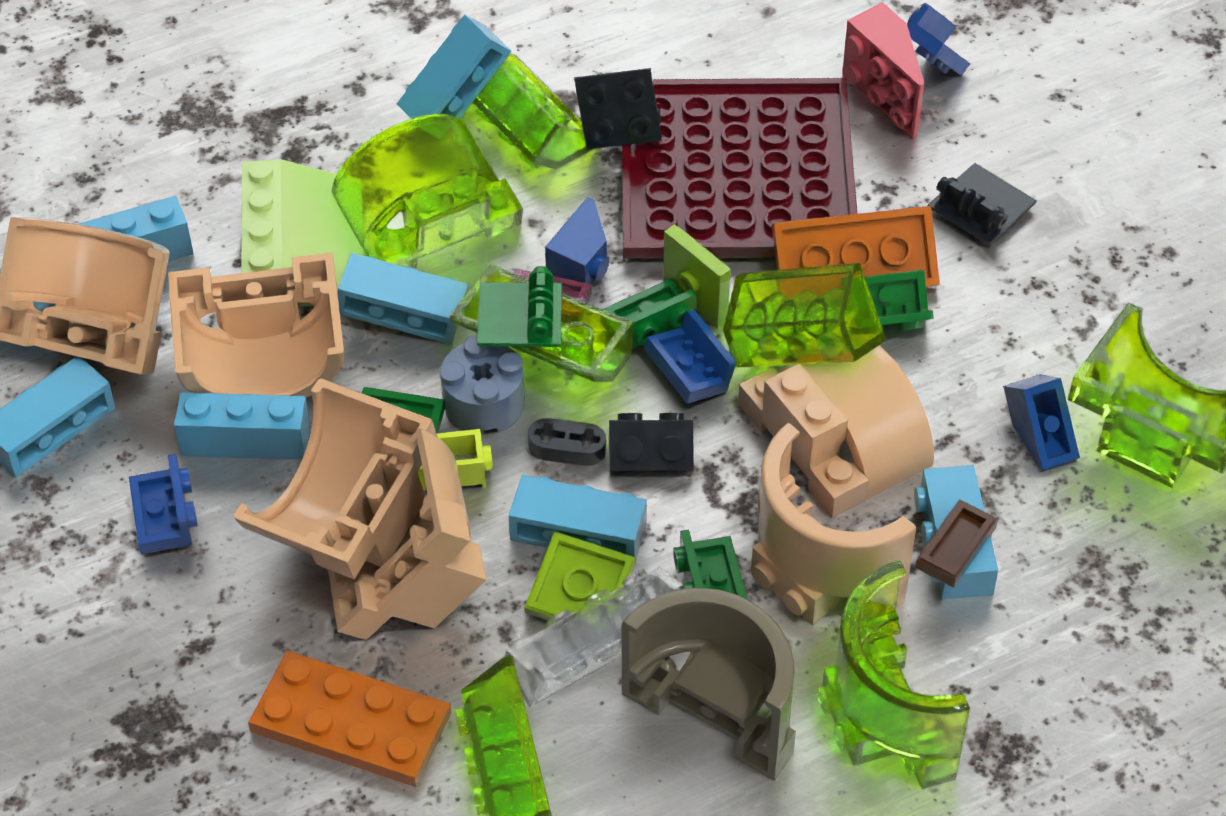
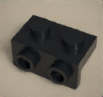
(651, 444)

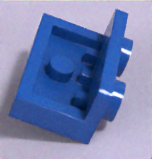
(930, 32)
(692, 359)
(160, 508)

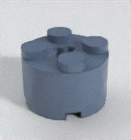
(482, 386)

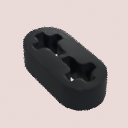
(567, 441)

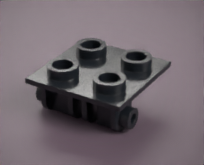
(618, 108)
(980, 203)

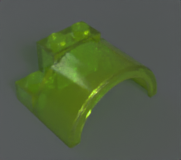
(434, 178)
(1149, 412)
(872, 699)

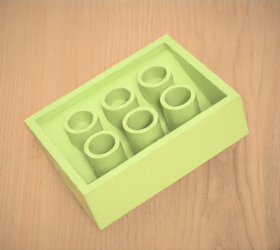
(291, 215)

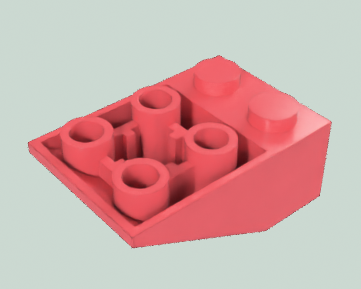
(884, 65)

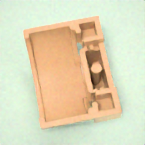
(102, 288)
(260, 331)
(856, 402)
(353, 484)
(809, 562)
(430, 568)

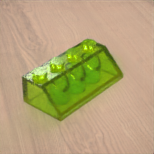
(531, 116)
(801, 317)
(592, 339)
(501, 745)

